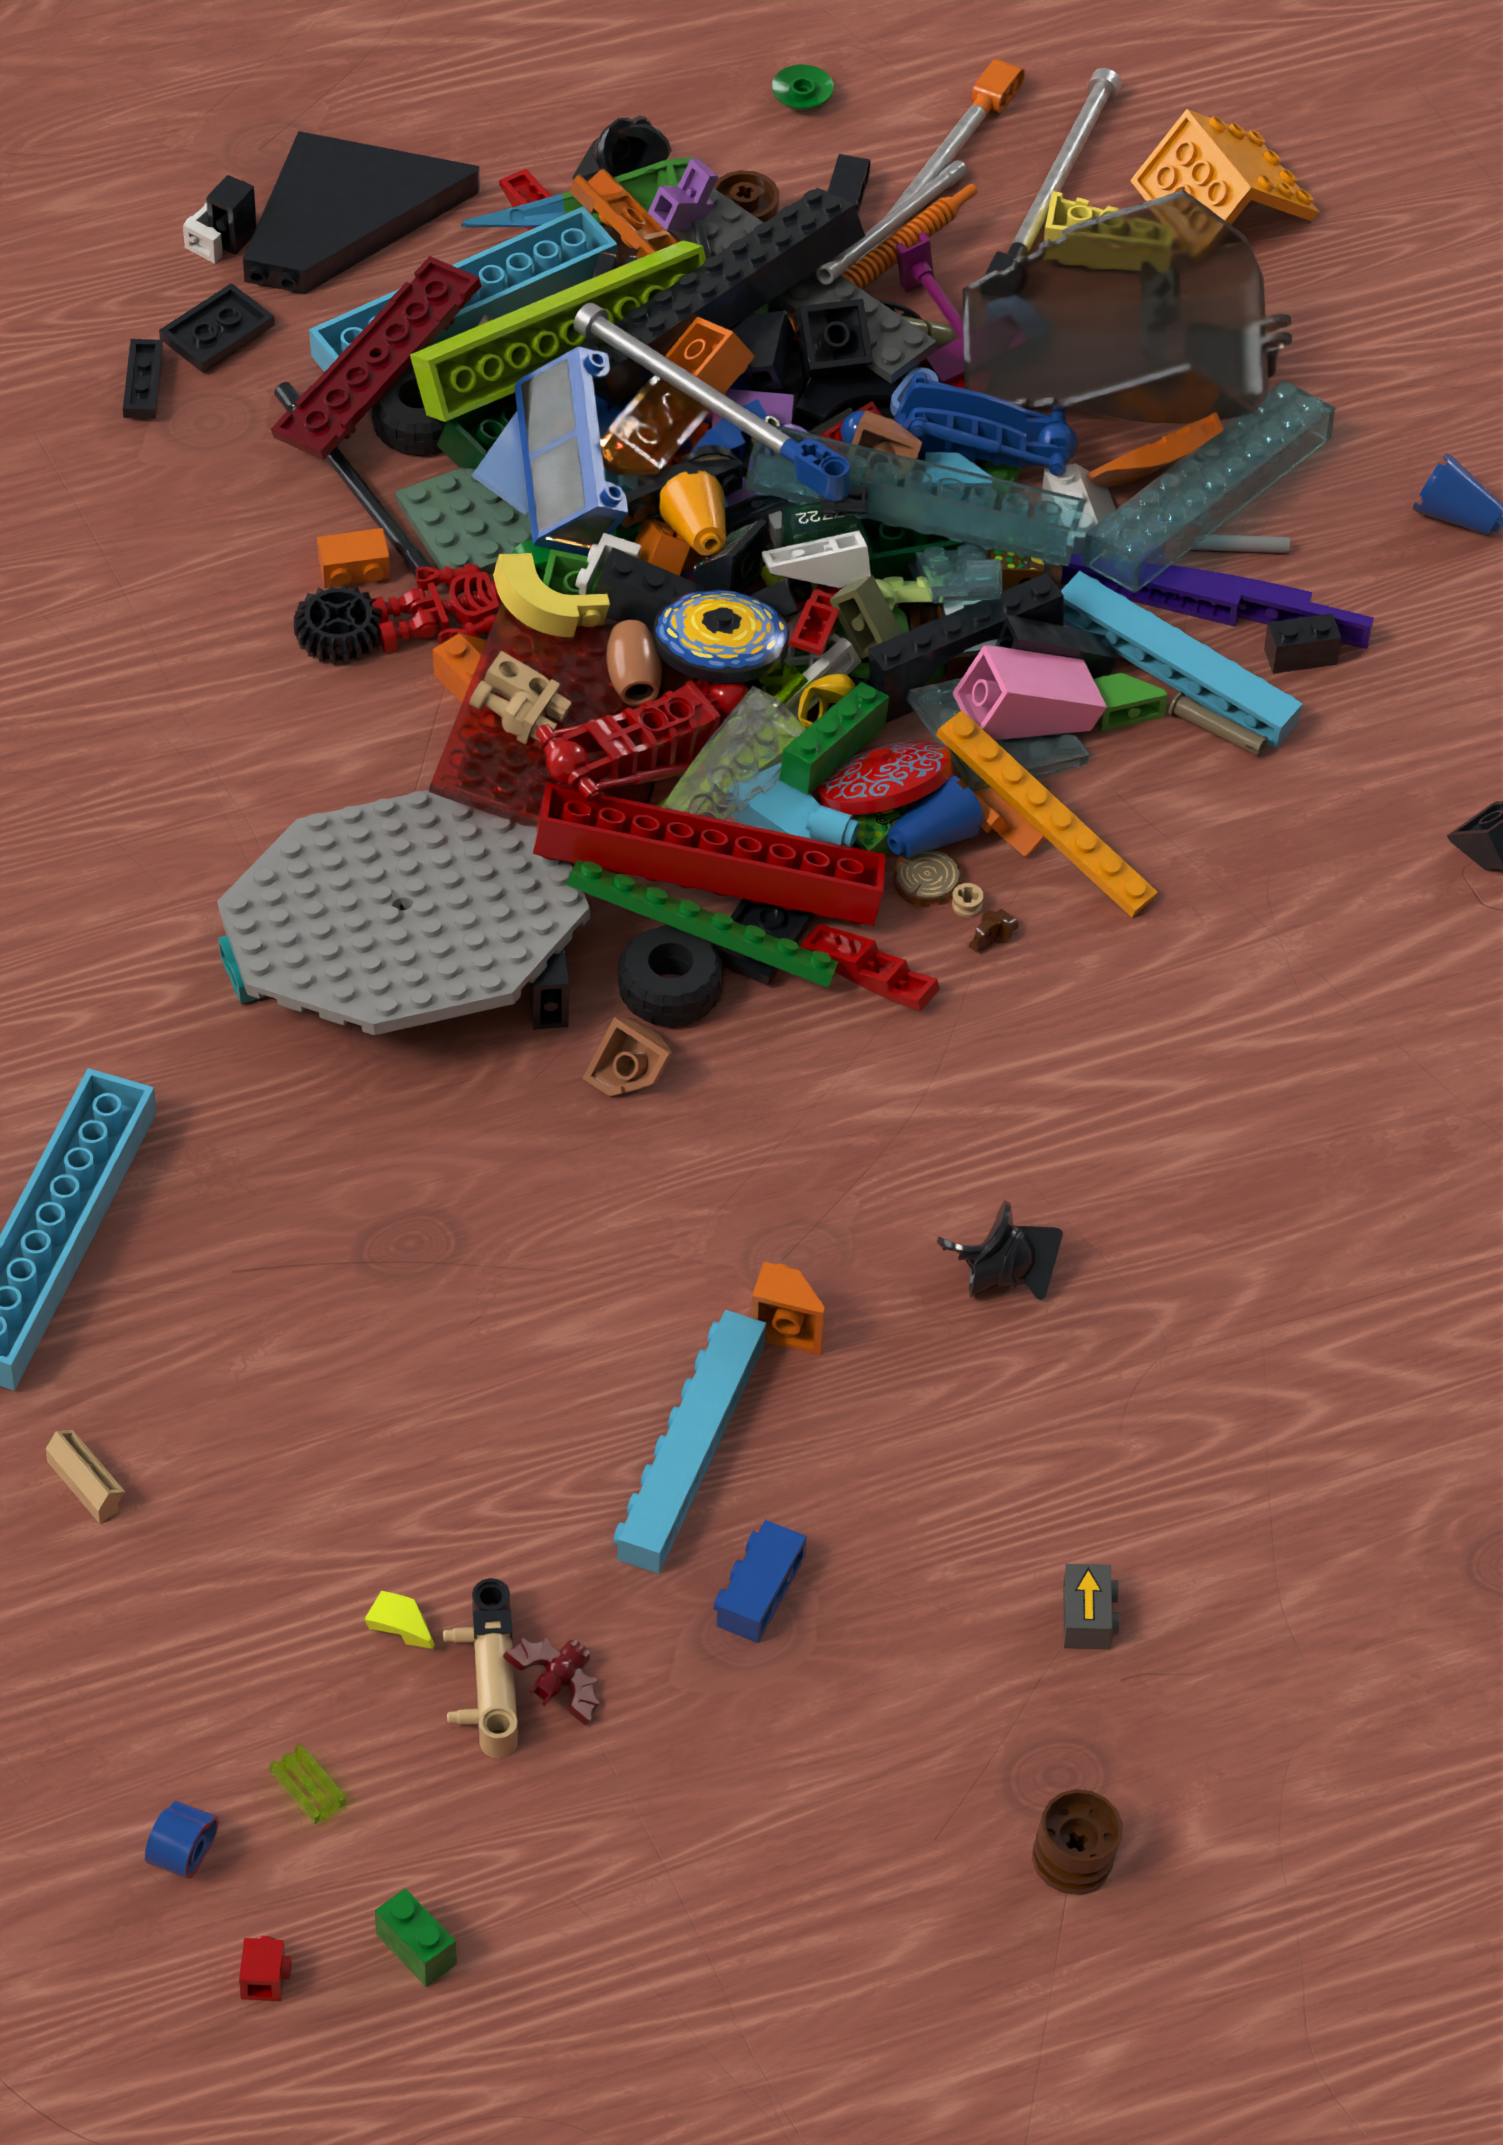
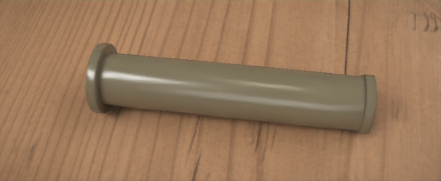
(1217, 724)

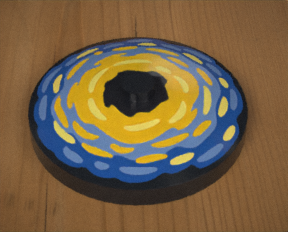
(721, 636)

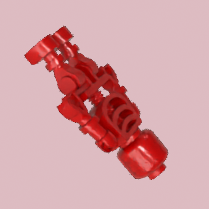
(472, 611)

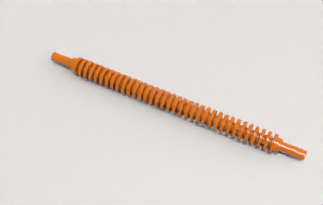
(885, 254)

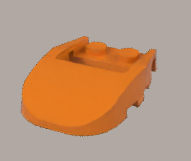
(1154, 456)

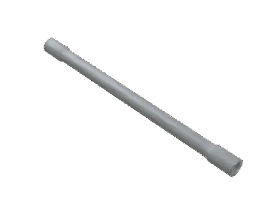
(839, 264)

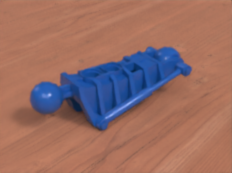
(979, 427)

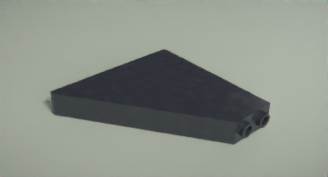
(343, 205)

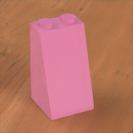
(1028, 694)

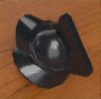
(625, 148)
(1010, 1255)

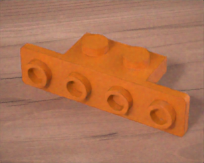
(1005, 820)

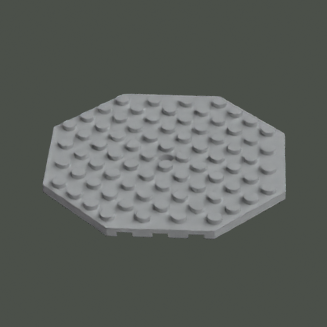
(326, 929)

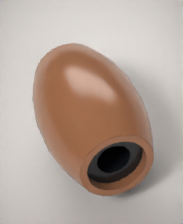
(634, 663)

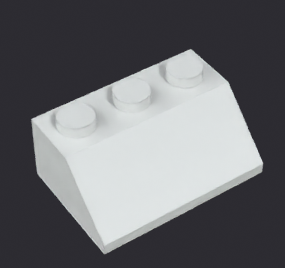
(1078, 484)

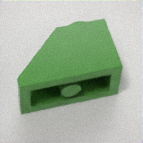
(1129, 701)

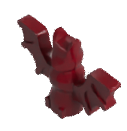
(562, 1669)

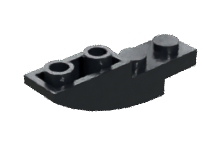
(645, 500)

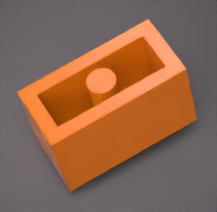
(353, 557)

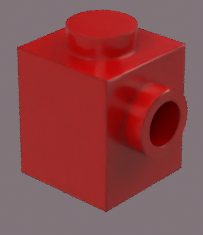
(263, 1969)

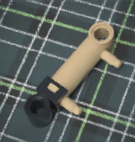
(494, 1673)

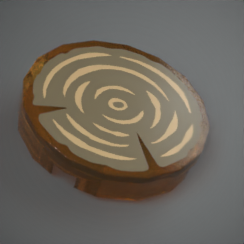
(927, 877)

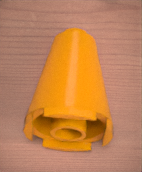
(696, 510)

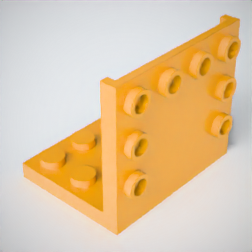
(1221, 169)

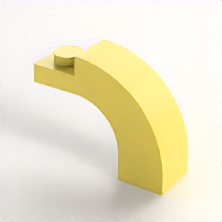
(541, 606)

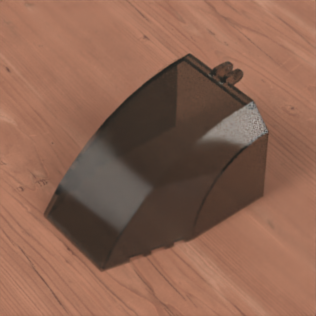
(1127, 320)

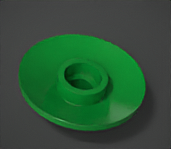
(802, 87)

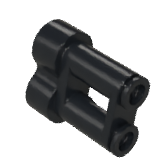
(856, 506)

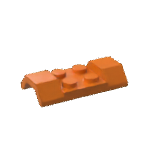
(622, 212)

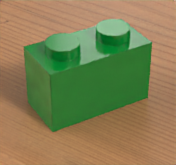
(415, 1937)

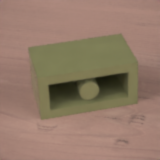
(865, 615)

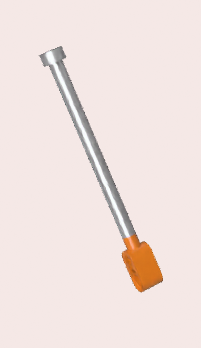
(991, 92)

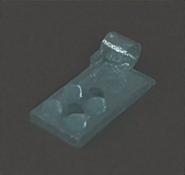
(959, 574)

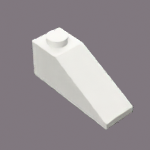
(825, 561)

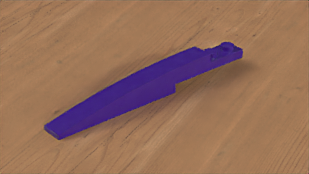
(1229, 597)

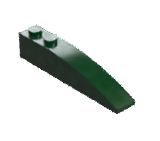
(471, 435)

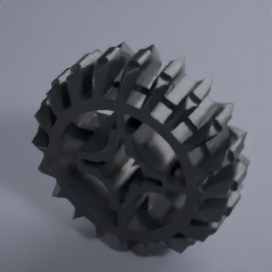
(338, 613)

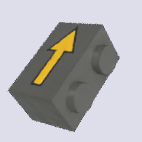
(1088, 1606)

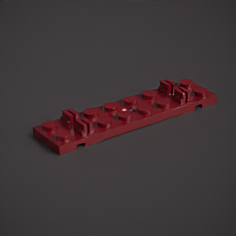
(356, 379)

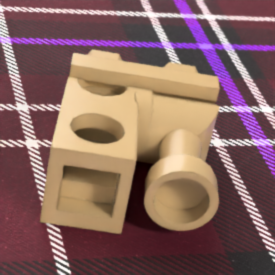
(529, 697)

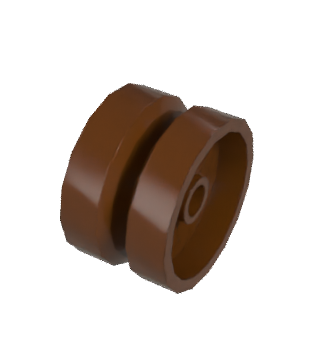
(752, 192)

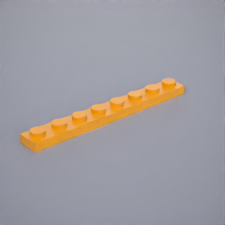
(1046, 814)

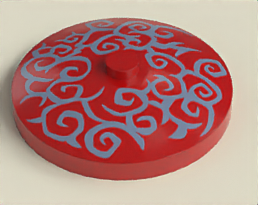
(887, 777)

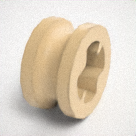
(964, 909)

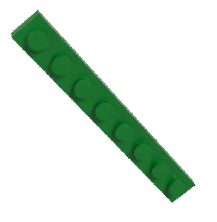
(702, 923)

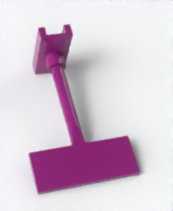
(917, 270)

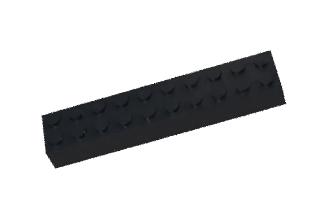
(733, 283)

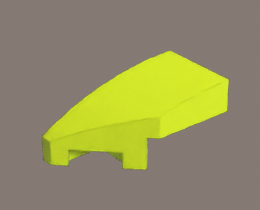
(399, 1616)

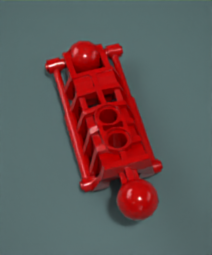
(640, 743)

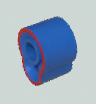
(181, 1839)

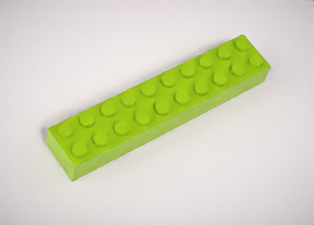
(495, 355)

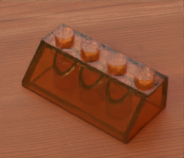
(650, 429)

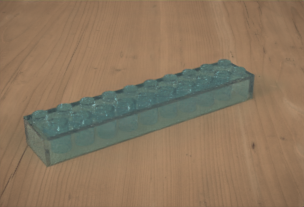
(1207, 487)
(936, 499)

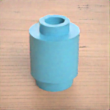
(832, 826)

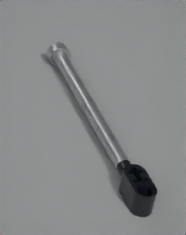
(1102, 88)

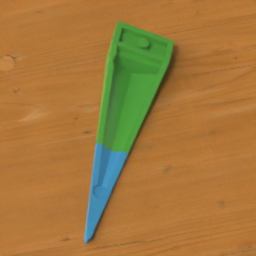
(640, 184)

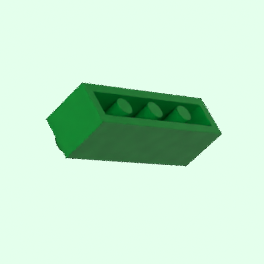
(834, 738)

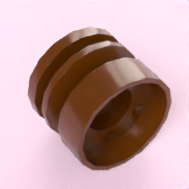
(1077, 1841)

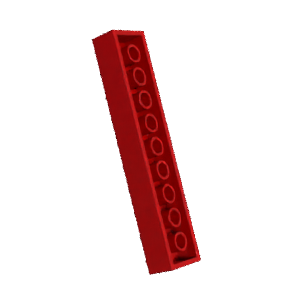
(711, 854)

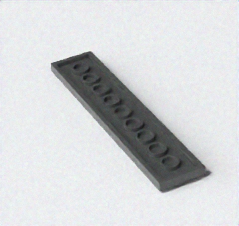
(894, 341)

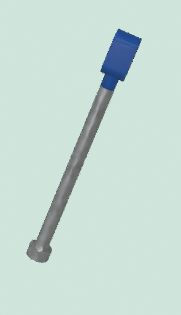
(814, 462)

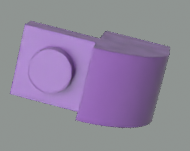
(689, 201)

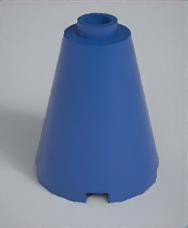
(1460, 499)
(937, 821)

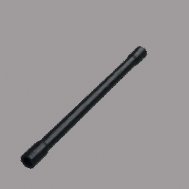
(412, 557)

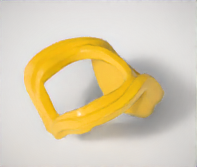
(828, 689)

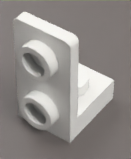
(202, 239)
(597, 558)

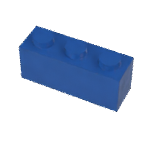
(760, 1580)

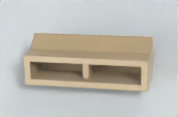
(84, 1475)

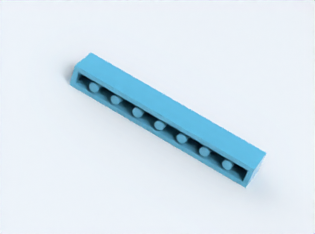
(1180, 660)
(690, 1441)

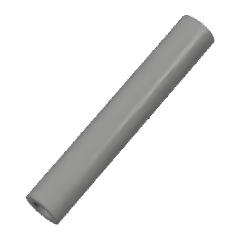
(1244, 543)

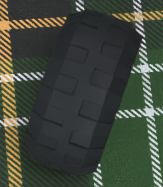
(402, 420)
(670, 999)

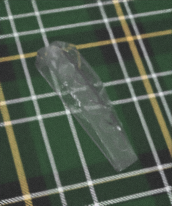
(737, 759)

